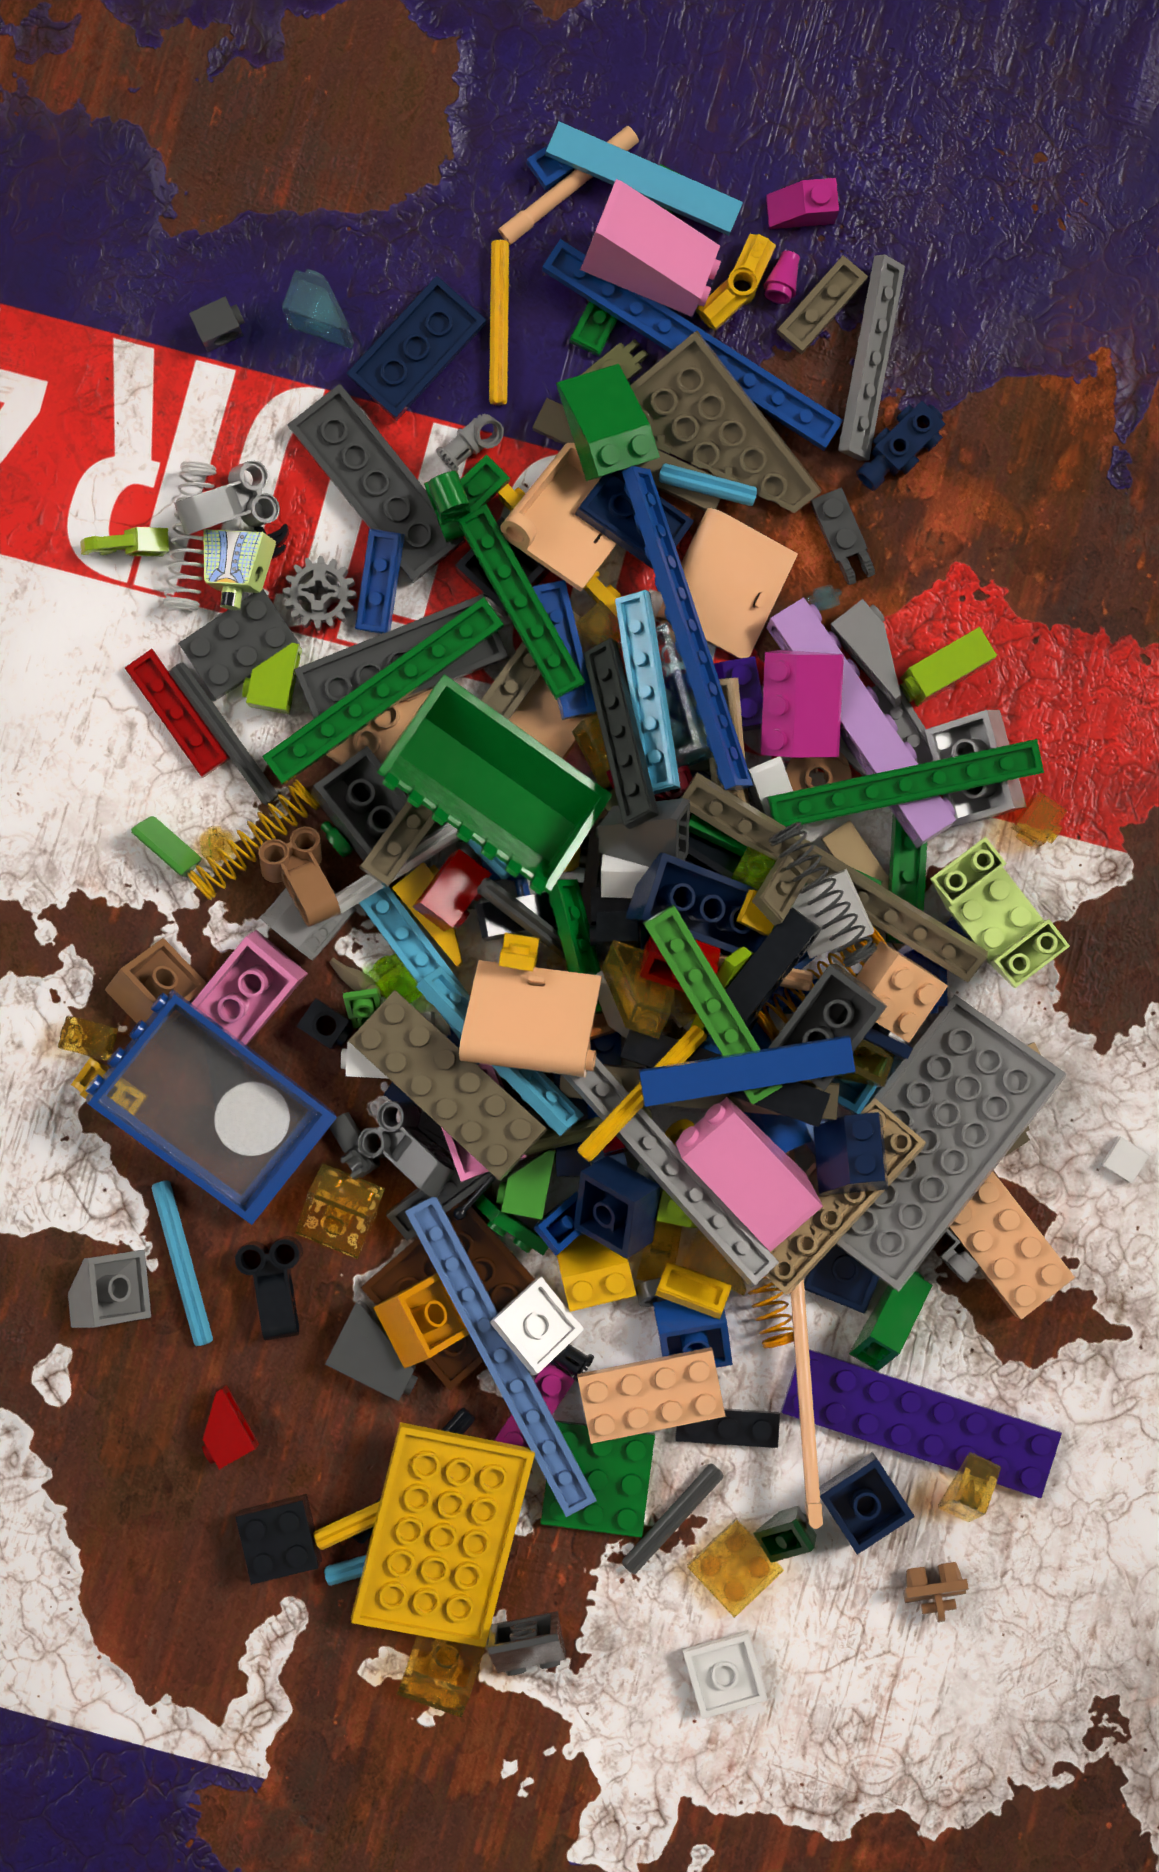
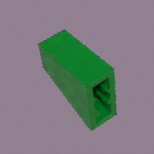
(891, 1323)

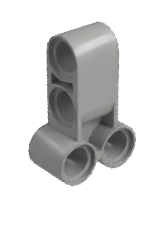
(230, 501)

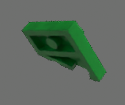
(502, 1222)

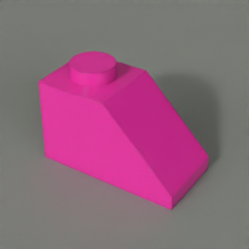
(803, 204)

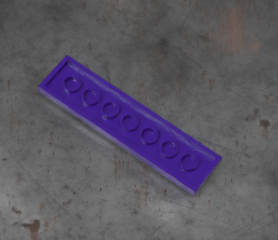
(925, 1422)

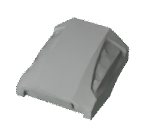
(288, 923)

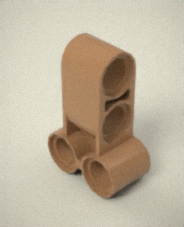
(300, 874)

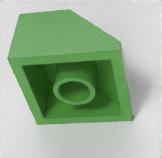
(527, 1187)

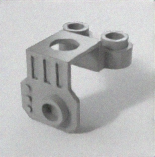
(961, 1264)

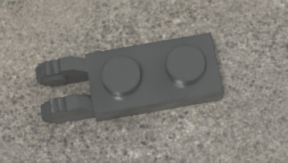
(842, 533)

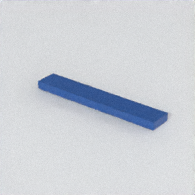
(747, 1071)

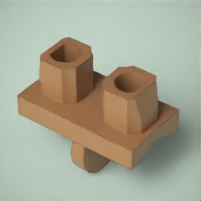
(950, 1585)

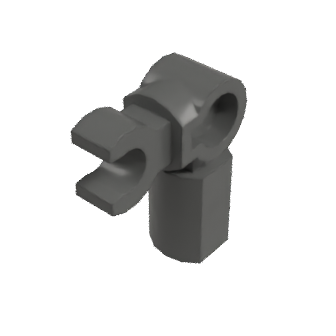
(347, 1135)

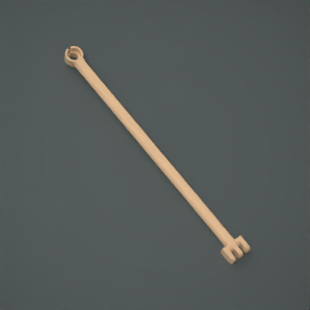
(805, 1400)

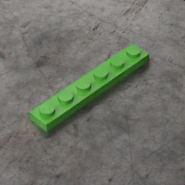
(703, 989)

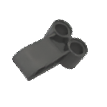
(407, 1147)

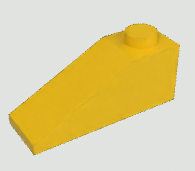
(409, 891)

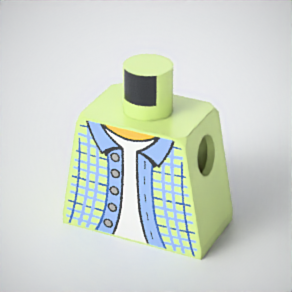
(236, 563)

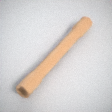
(525, 219)

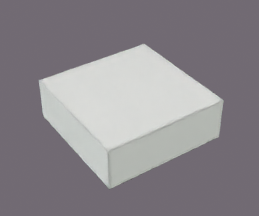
(1125, 1159)

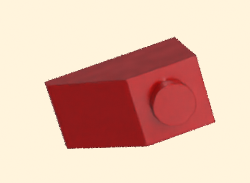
(227, 1431)

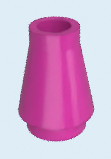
(783, 279)

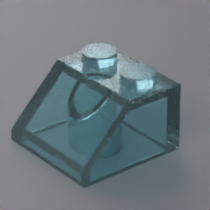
(315, 310)

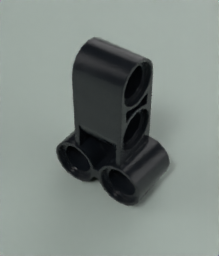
(273, 1287)

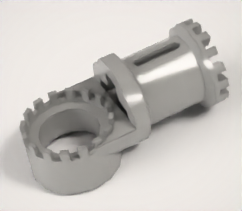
(469, 441)

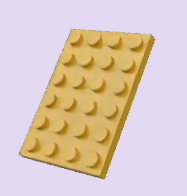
(442, 1535)

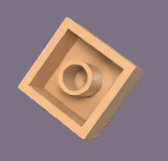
(903, 987)

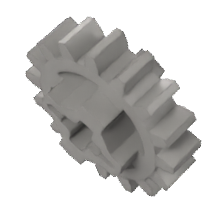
(319, 607)

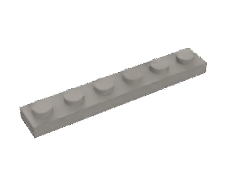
(871, 357)

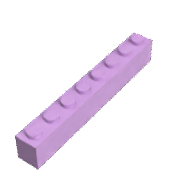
(863, 725)

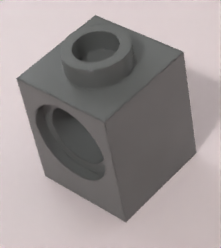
(217, 323)

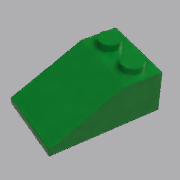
(606, 422)

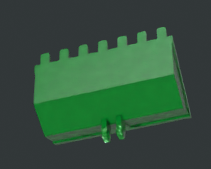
(494, 784)

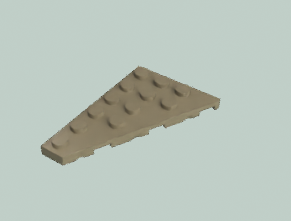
(714, 425)

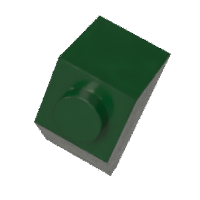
(786, 1535)

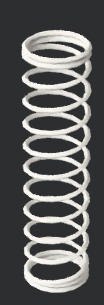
(176, 602)

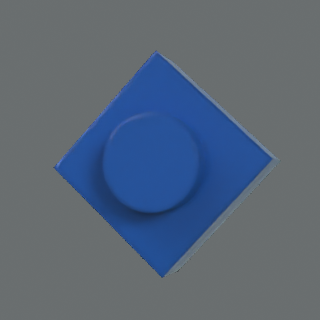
(547, 169)

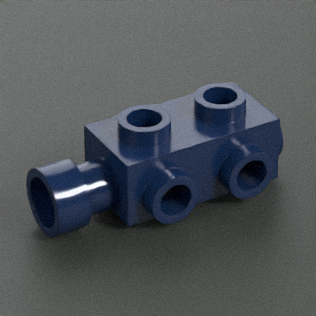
(910, 437)

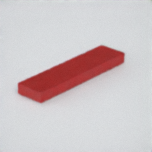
(177, 713)

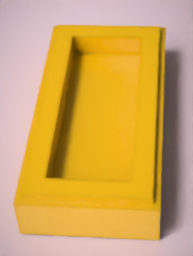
(693, 1290)

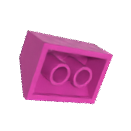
(802, 704)

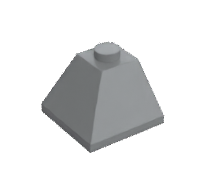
(110, 1290)

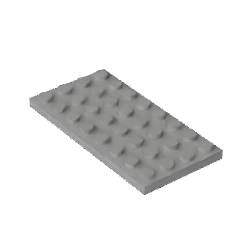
(970, 1099)

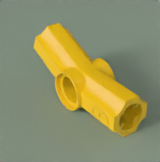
(750, 267)

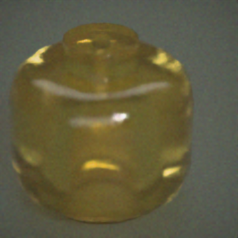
(215, 838)

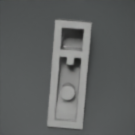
(866, 641)

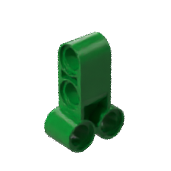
(448, 502)

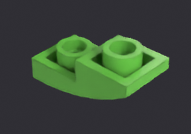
(361, 1005)

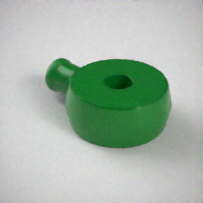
(336, 839)

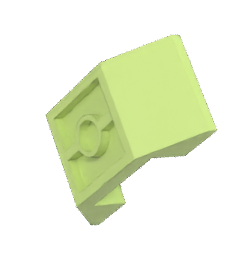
(997, 914)

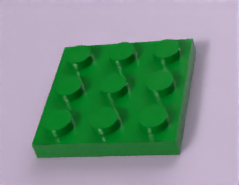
(618, 1477)

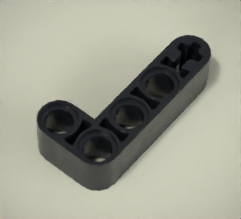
(771, 965)

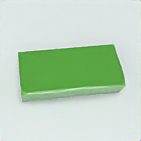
(166, 845)

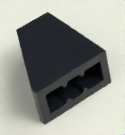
(495, 923)

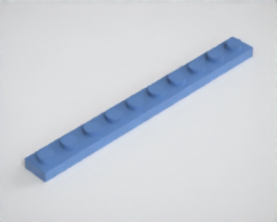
(504, 1366)

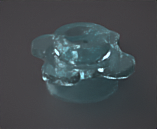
(825, 597)

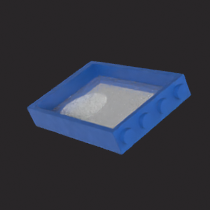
(209, 1106)

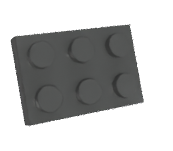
(237, 643)

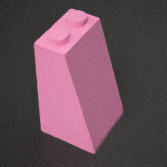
(651, 252)
(749, 1173)

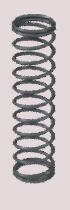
(794, 830)

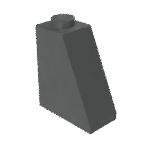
(644, 842)
(368, 1355)

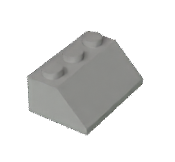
(970, 735)

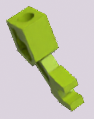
(135, 542)

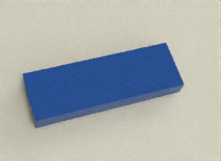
(379, 581)

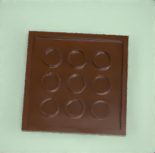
(495, 1264)

